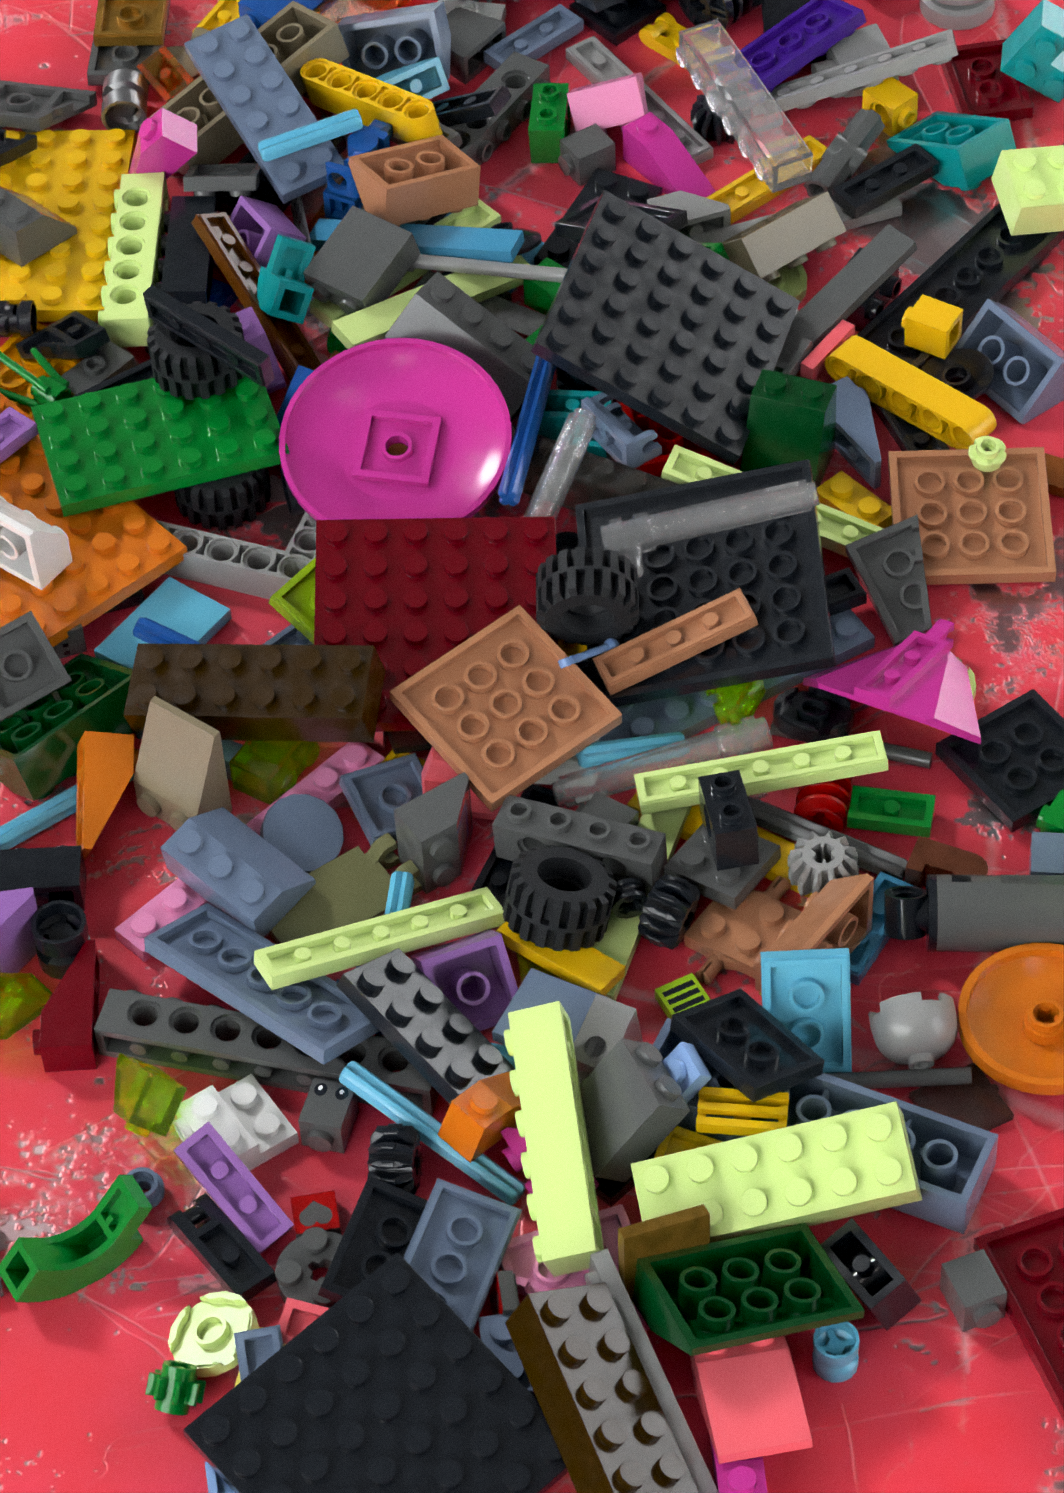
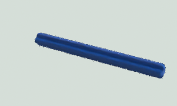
(526, 432)

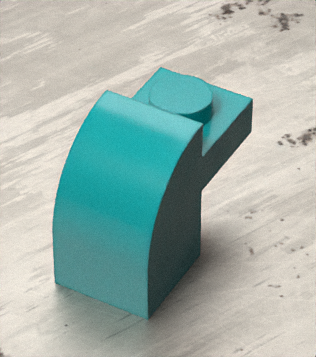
(282, 283)

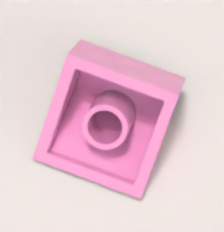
(608, 102)

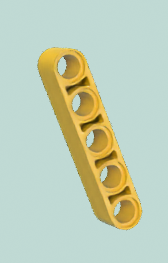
(343, 89)
(911, 393)

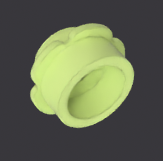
(985, 460)

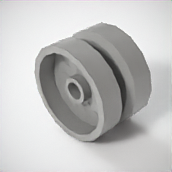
(957, 13)

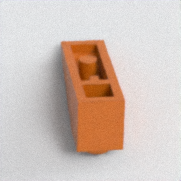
(103, 773)
(480, 1115)

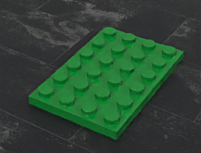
(147, 442)

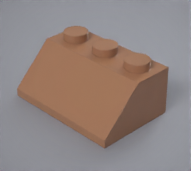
(416, 180)
(830, 919)

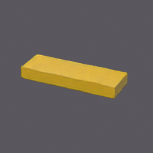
(583, 968)

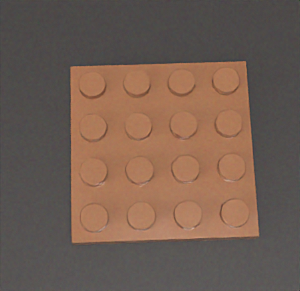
(976, 521)
(505, 707)

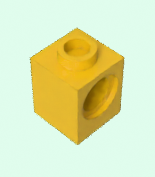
(894, 104)

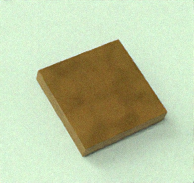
(130, 22)
(658, 1236)

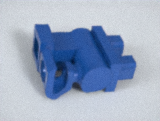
(340, 198)

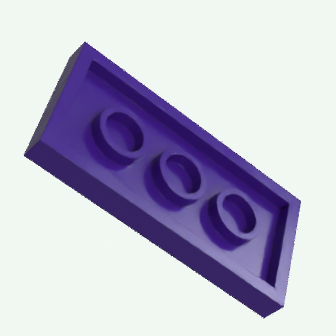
(801, 39)

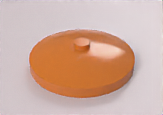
(1015, 1017)

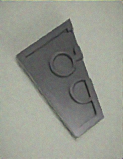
(894, 577)

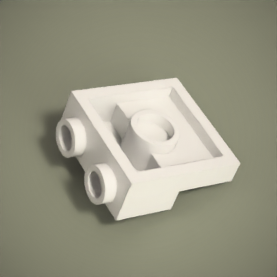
(242, 1117)

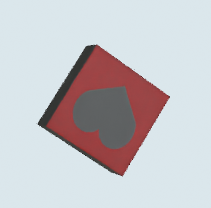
(315, 1211)
(504, 1293)

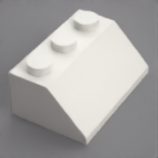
(31, 547)

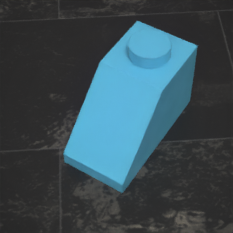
(421, 78)

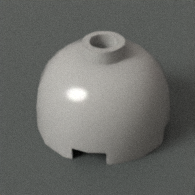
(915, 1029)

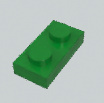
(891, 811)

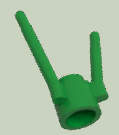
(43, 388)

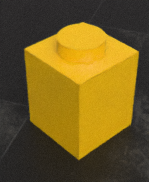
(932, 326)

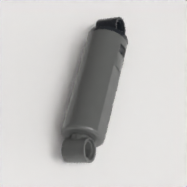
(977, 911)

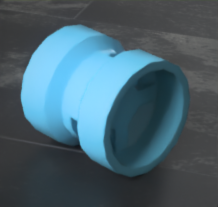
(843, 1344)

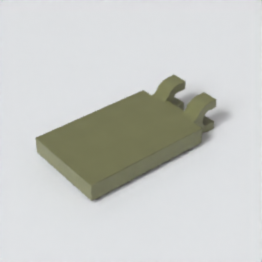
(345, 891)

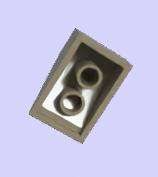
(179, 766)

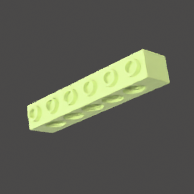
(133, 256)

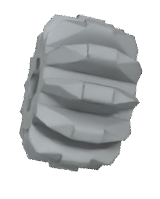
(819, 861)

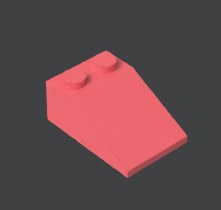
(751, 1400)

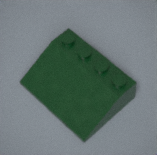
(43, 738)
(742, 1290)

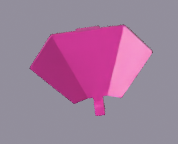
(911, 680)

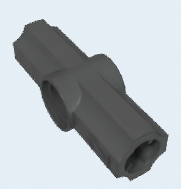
(845, 153)

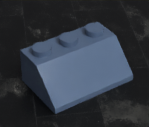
(396, 38)
(1023, 359)
(235, 869)

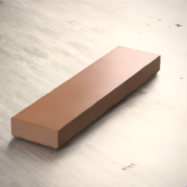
(675, 641)

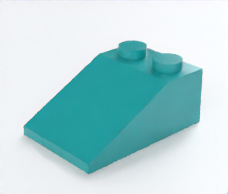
(961, 143)

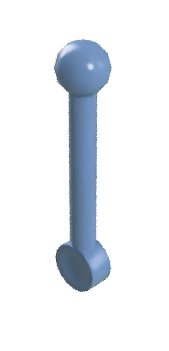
(609, 644)

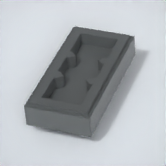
(97, 368)

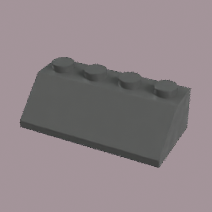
(453, 318)

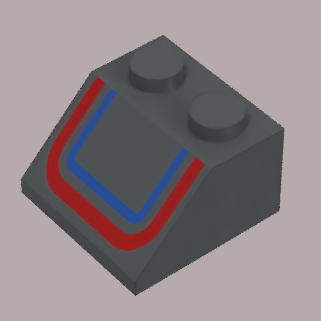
(29, 228)
(436, 832)

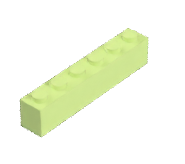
(555, 1138)

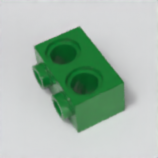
(548, 121)

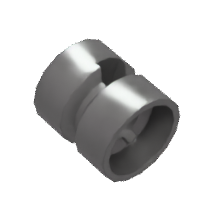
(124, 100)

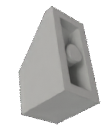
(702, 213)

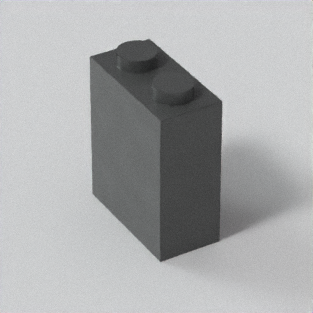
(361, 261)
(629, 1108)

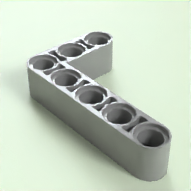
(243, 564)

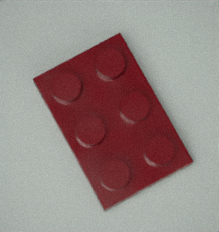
(981, 87)

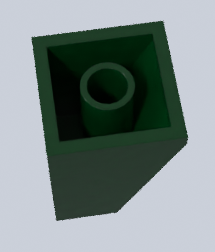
(790, 423)

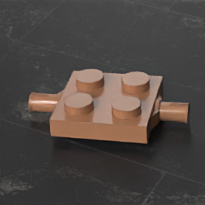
(735, 937)

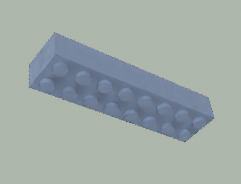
(948, 1155)

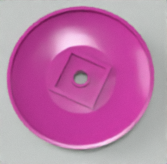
(386, 396)

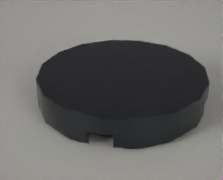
(812, 714)

